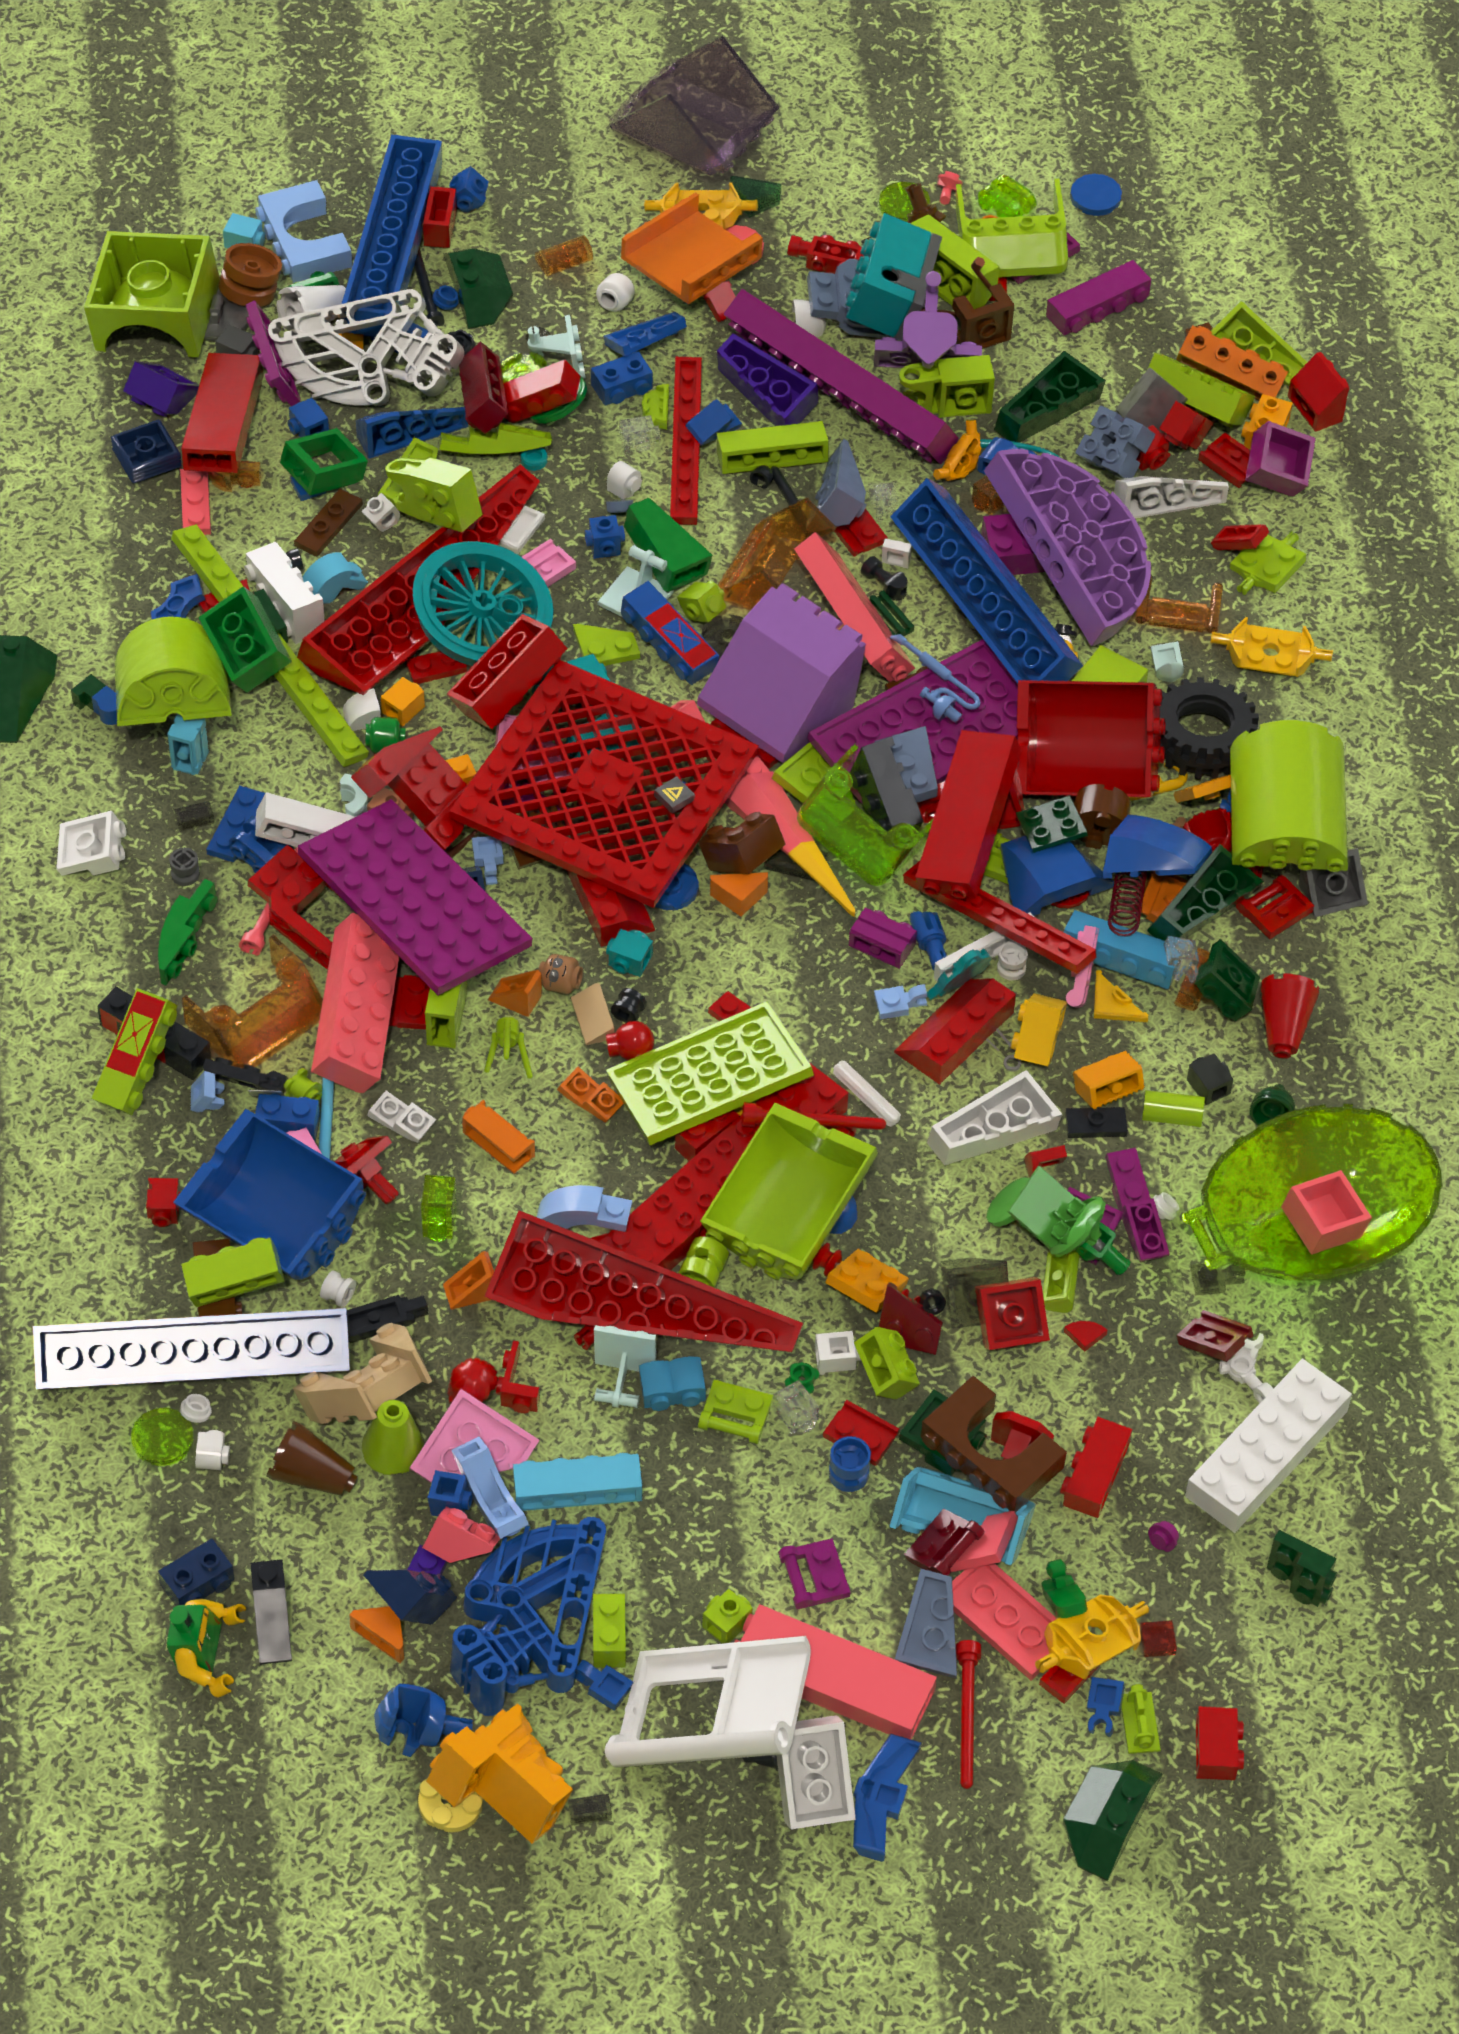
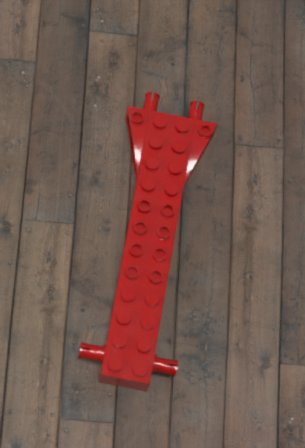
(671, 1216)

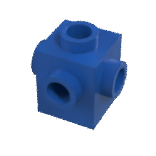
(470, 189)
(604, 536)

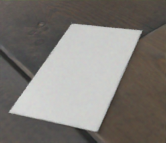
(257, 1092)

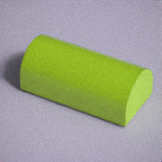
(1173, 1108)
(1060, 1282)

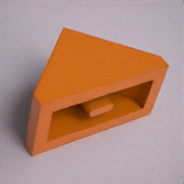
(739, 891)
(519, 992)
(470, 1282)
(380, 1628)

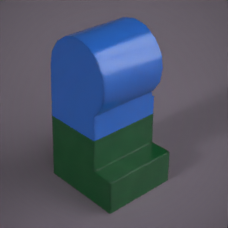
(96, 696)

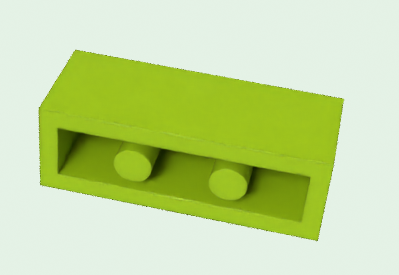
(232, 1271)

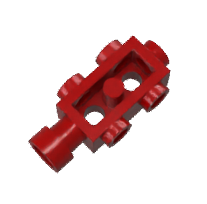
(823, 252)

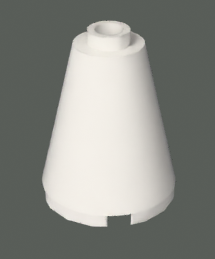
(308, 298)

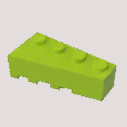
(1204, 392)

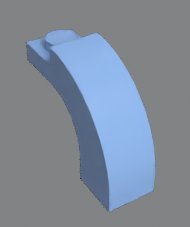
(584, 1206)
(488, 1488)

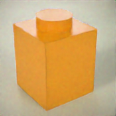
(403, 701)

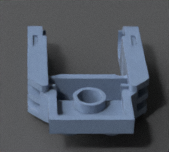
(828, 298)

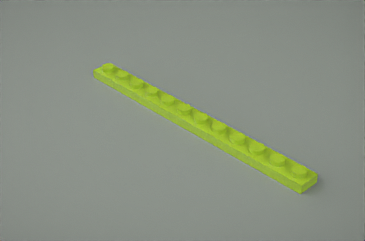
(294, 676)

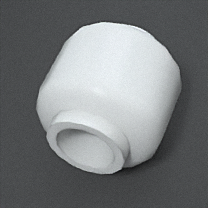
(615, 292)

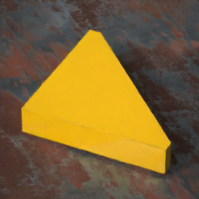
(1113, 1003)

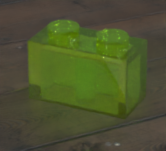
(438, 1207)

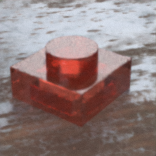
(1158, 1638)

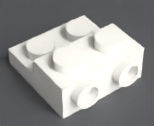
(91, 844)

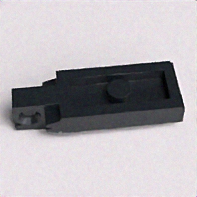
(246, 1076)
(368, 1318)

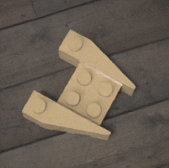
(362, 1391)

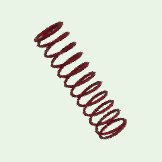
(1139, 903)

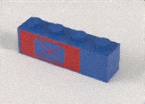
(669, 633)

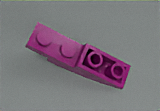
(1138, 1209)

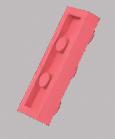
(195, 500)

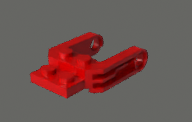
(288, 888)

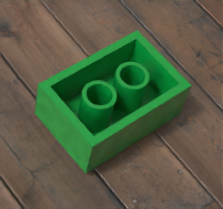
(245, 639)

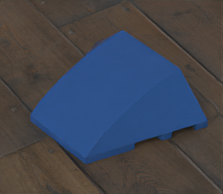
(1155, 846)
(1048, 874)

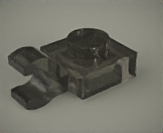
(1214, 1281)

